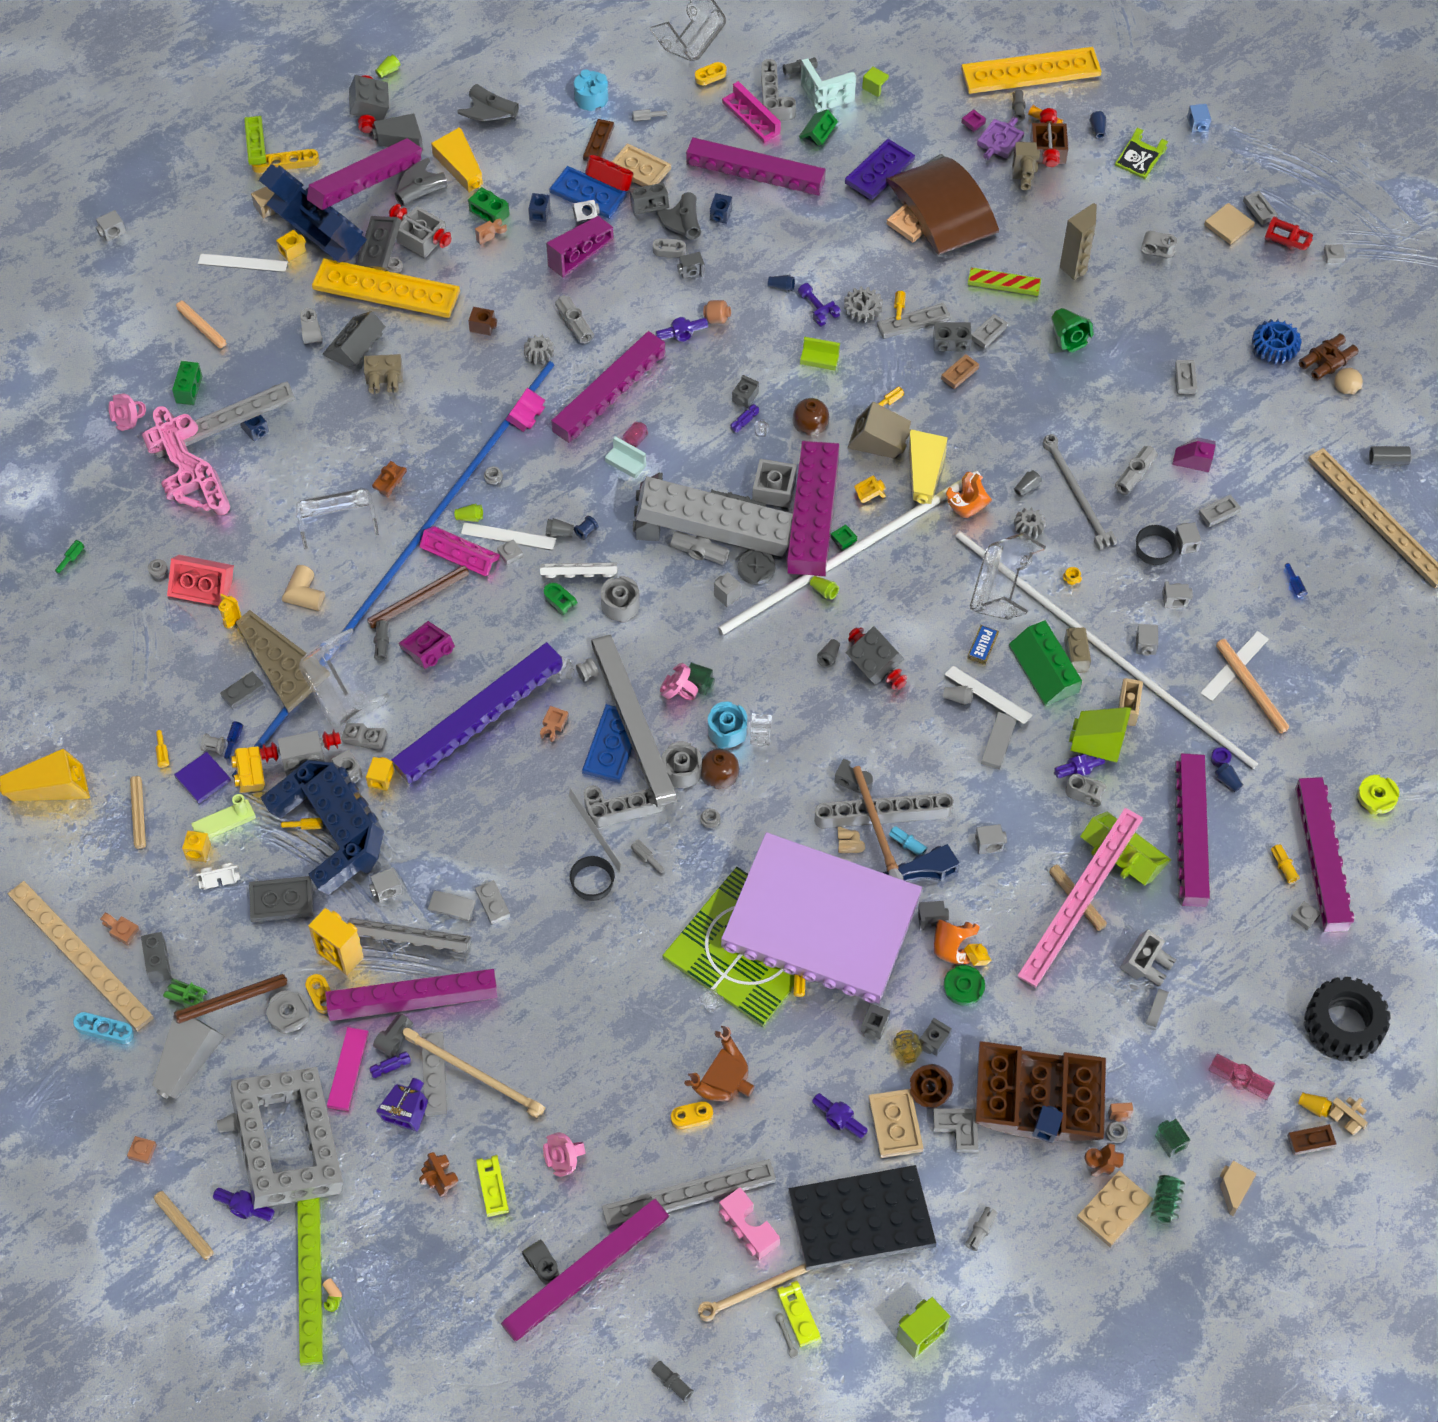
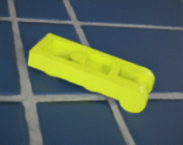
(492, 1186)
(798, 1314)

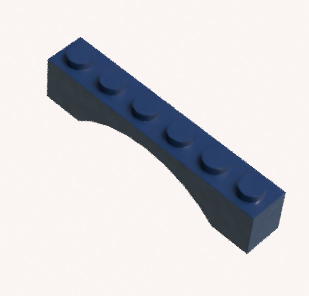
(934, 865)

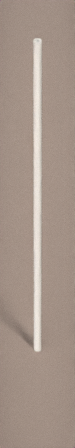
(1122, 662)

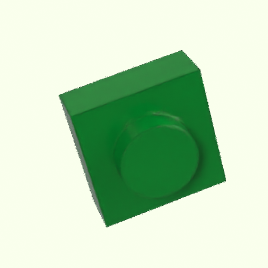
(844, 537)

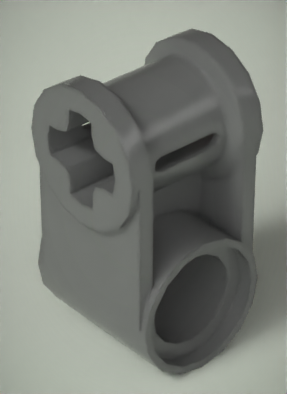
(539, 1260)

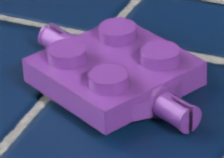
(1000, 138)

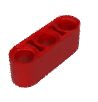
(609, 172)

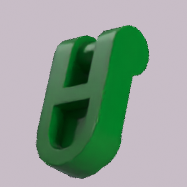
(554, 593)

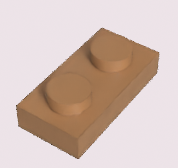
(960, 371)

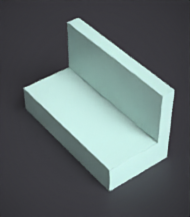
(626, 458)

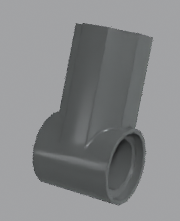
(390, 1039)

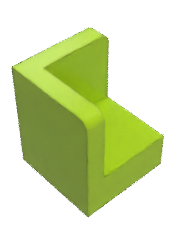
(874, 80)

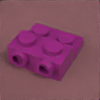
(427, 644)

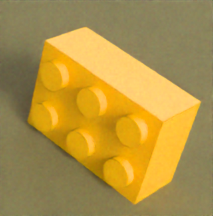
(336, 941)

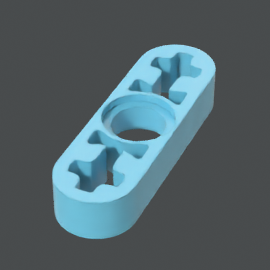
(96, 1021)

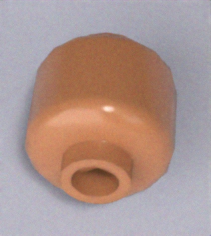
(717, 311)

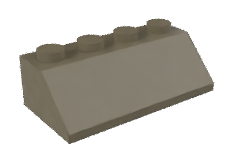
(1078, 242)

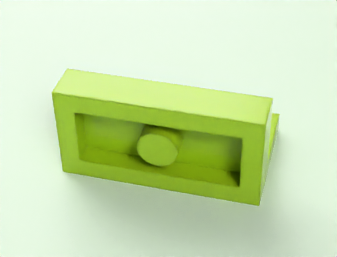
(820, 353)

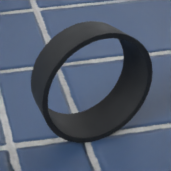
(1161, 531)
(592, 861)

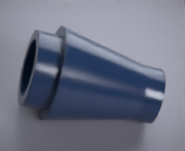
(1098, 123)
(783, 282)
(1228, 776)

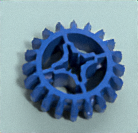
(1277, 336)

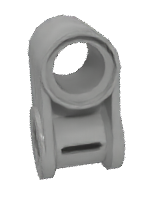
(1156, 244)
(310, 326)
(1086, 789)

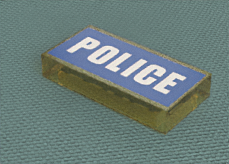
(983, 644)

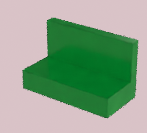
(819, 126)

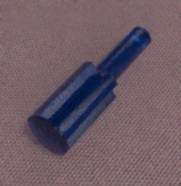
(1296, 582)
(233, 737)

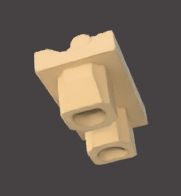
(1340, 1108)

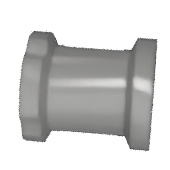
(213, 744)

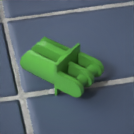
(184, 993)

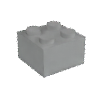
(774, 482)

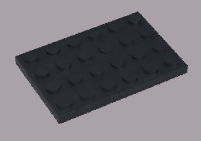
(861, 1217)

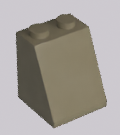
(880, 432)

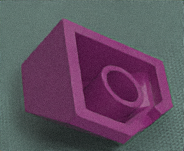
(1195, 454)

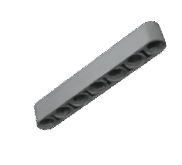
(891, 804)

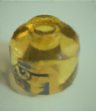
(907, 1046)

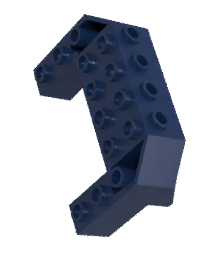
(324, 227)
(342, 812)

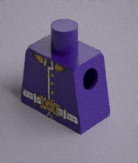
(404, 1106)

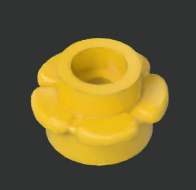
(1072, 571)

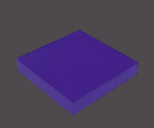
(202, 777)

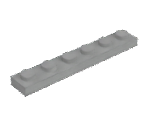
(415, 936)

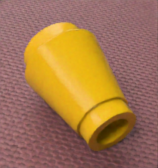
(1316, 1104)

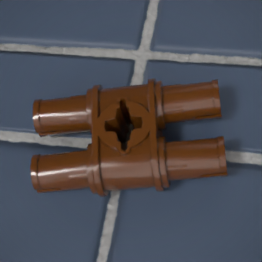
(1328, 357)

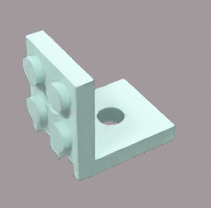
(826, 93)

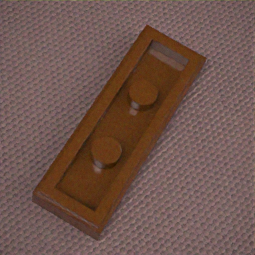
(599, 139)

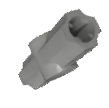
(574, 319)
(1136, 470)
(699, 547)

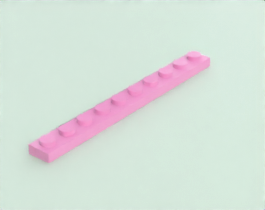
(1080, 898)

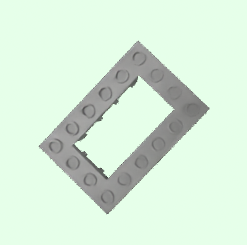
(293, 1185)

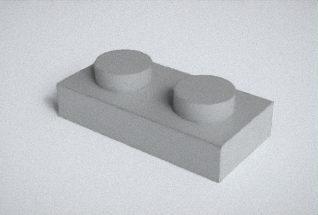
(1260, 207)
(989, 331)
(1186, 376)
(1219, 510)
(492, 902)

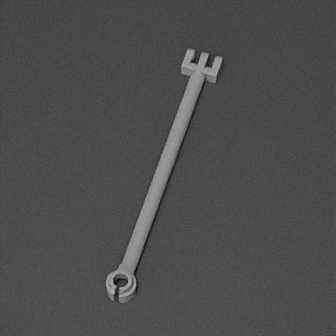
(1051, 444)

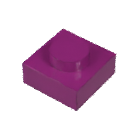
(973, 120)

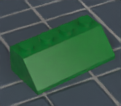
(1046, 664)

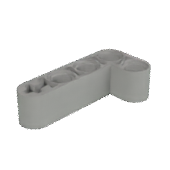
(781, 107)
(624, 802)

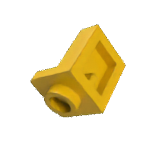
(870, 488)

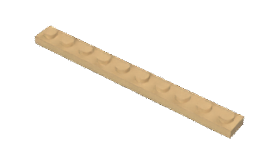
(1376, 515)
(81, 956)

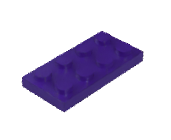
(884, 162)

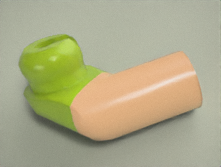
(334, 1297)

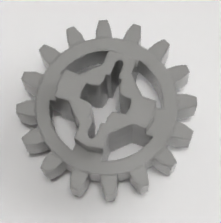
(863, 304)

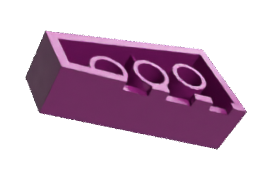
(577, 245)

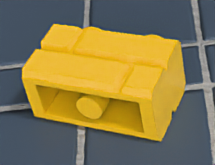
(248, 769)

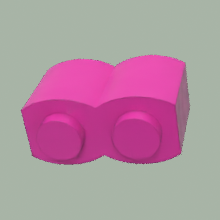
(525, 410)

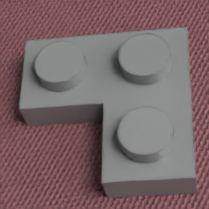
(962, 1123)

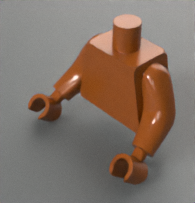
(725, 1075)

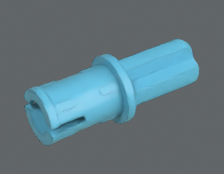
(907, 841)

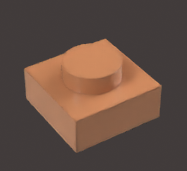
(1120, 1111)
(141, 1150)

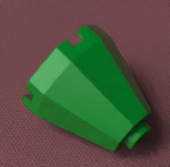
(1071, 329)

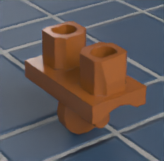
(389, 478)
(1103, 1160)
(435, 1176)

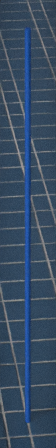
(415, 541)

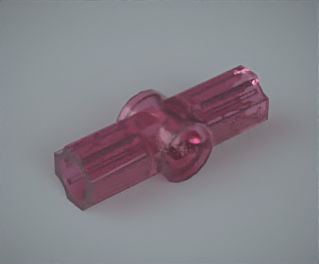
(1253, 1083)

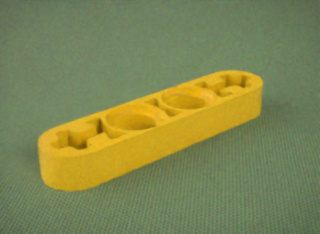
(284, 157)

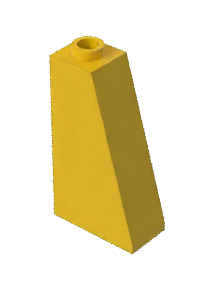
(458, 159)

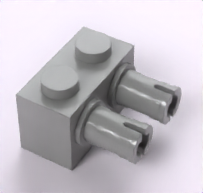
(1141, 956)

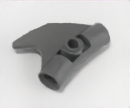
(488, 106)
(418, 182)
(682, 217)

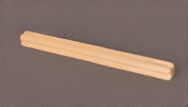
(1252, 685)

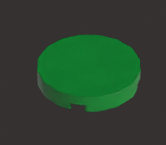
(964, 985)

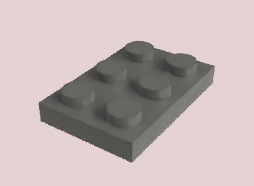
(380, 242)
(281, 899)

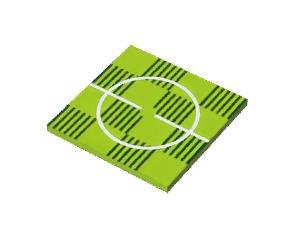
(740, 981)

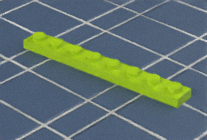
(310, 1282)

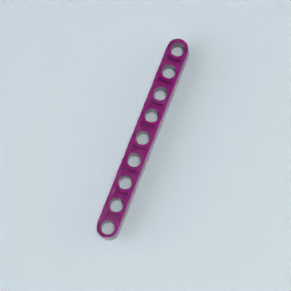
(585, 1270)

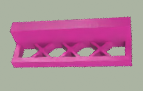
(756, 108)
(458, 550)

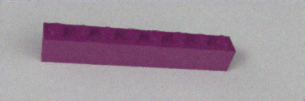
(755, 166)
(364, 174)
(608, 387)
(1193, 830)
(1323, 855)
(411, 994)

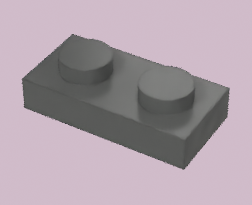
(242, 690)

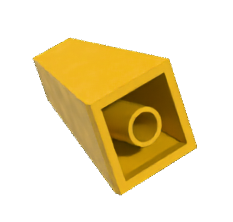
(48, 778)

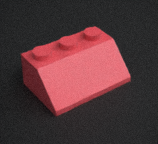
(199, 579)

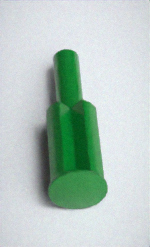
(70, 555)

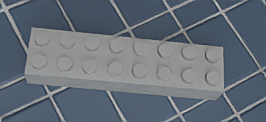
(714, 516)

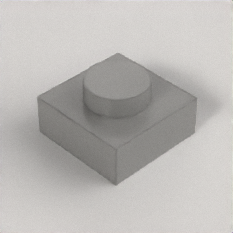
(1334, 253)
(510, 552)
(1305, 915)

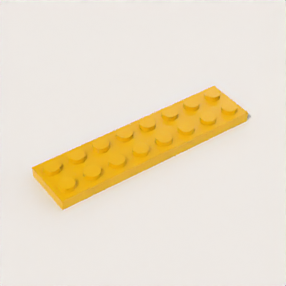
(1031, 70)
(386, 288)

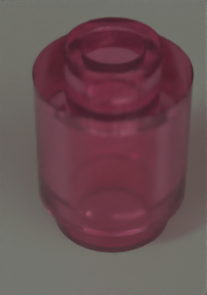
(635, 434)

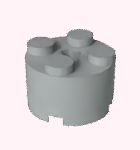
(620, 598)
(682, 764)

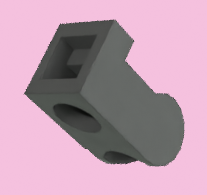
(845, 777)

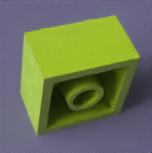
(922, 1327)

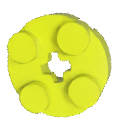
(1376, 804)

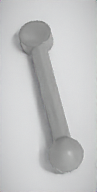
(793, 1353)

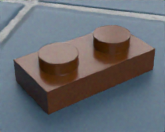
(1311, 1140)

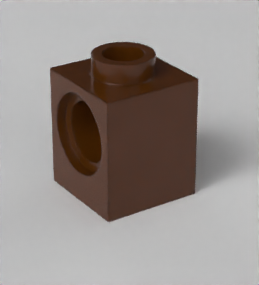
(482, 321)

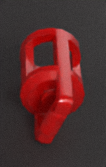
(1294, 235)

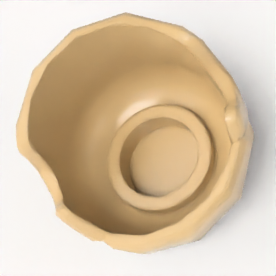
(1348, 381)

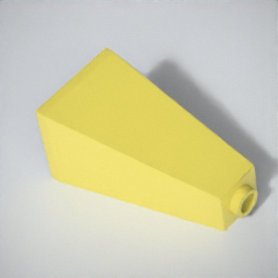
(926, 462)

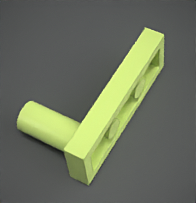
(226, 819)

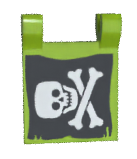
(1139, 156)

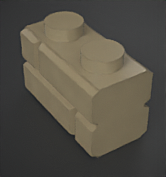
(1078, 649)

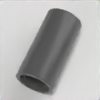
(1390, 455)

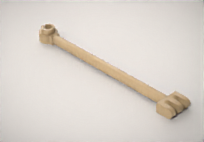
(534, 1108)
(715, 1307)

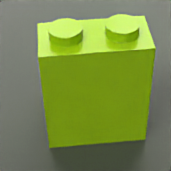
(1100, 732)

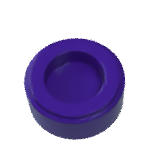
(1220, 756)

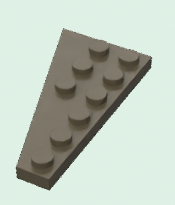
(277, 658)

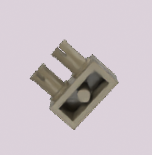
(1025, 163)
(383, 370)

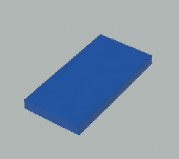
(579, 187)
(609, 748)

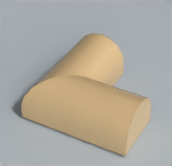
(298, 589)

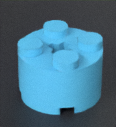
(591, 90)
(727, 725)

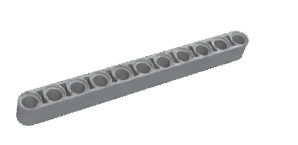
(634, 721)

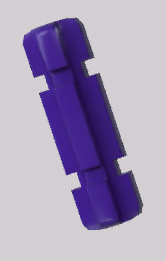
(744, 418)
(390, 1064)

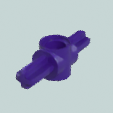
(682, 329)
(1079, 764)
(839, 1115)
(241, 1204)

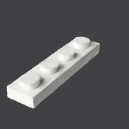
(571, 569)

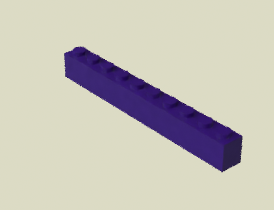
(477, 713)

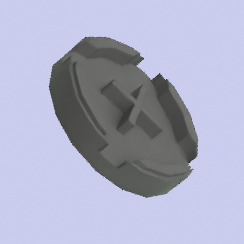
(756, 567)

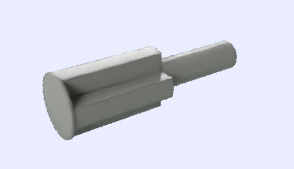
(640, 115)
(646, 855)

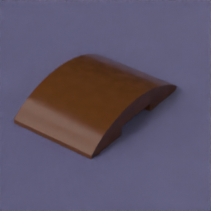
(945, 204)
(1019, 1082)

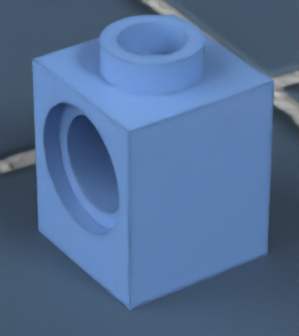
(1199, 118)

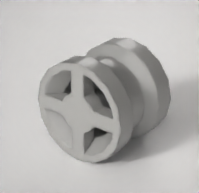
(587, 670)

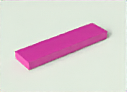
(347, 1069)

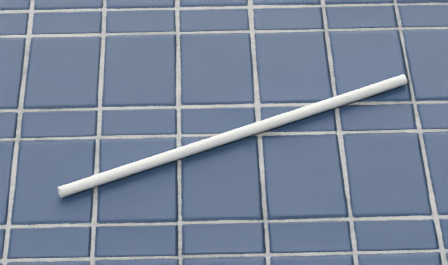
(838, 559)

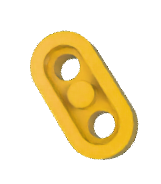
(710, 73)
(318, 995)
(692, 1115)

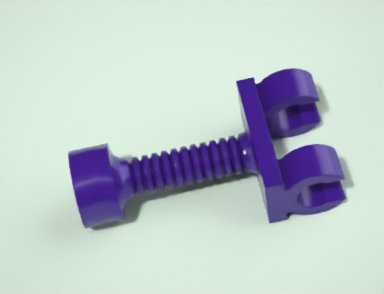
(805, 291)

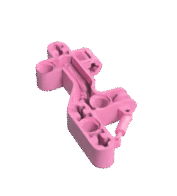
(171, 437)

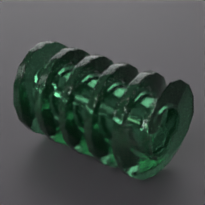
(1166, 1199)

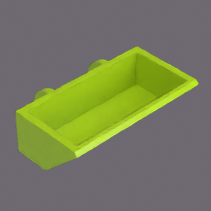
(1139, 856)

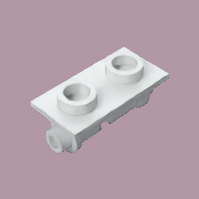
(210, 876)

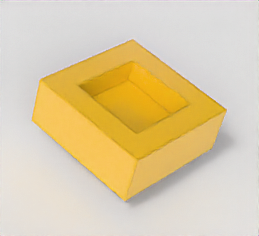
(977, 954)

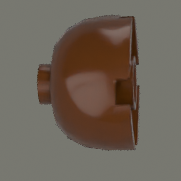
(811, 416)
(719, 768)
(931, 1085)

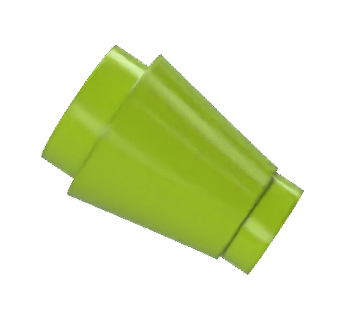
(388, 66)
(469, 513)
(825, 587)

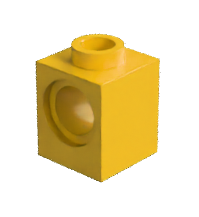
(291, 245)
(380, 773)
(196, 846)

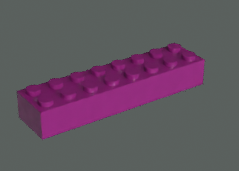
(813, 508)

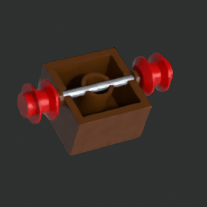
(1050, 138)

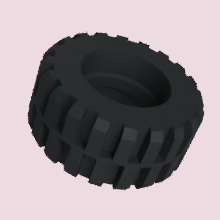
(1355, 996)

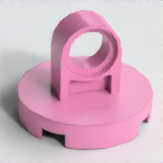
(124, 411)
(679, 684)
(562, 1153)

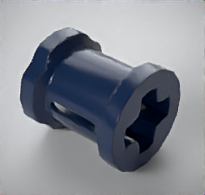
(586, 527)

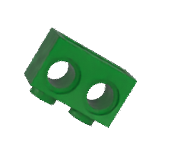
(488, 206)
(187, 383)

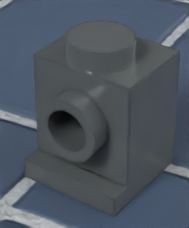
(691, 265)
(745, 391)
(931, 912)
(877, 1016)
(938, 1030)

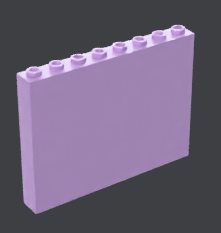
(821, 918)

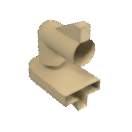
(849, 841)

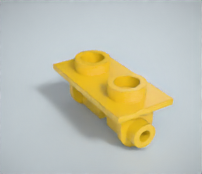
(229, 611)

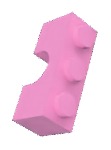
(758, 1239)

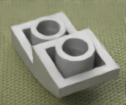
(360, 735)
(452, 905)

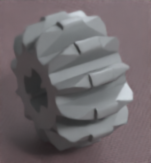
(538, 349)
(1030, 523)

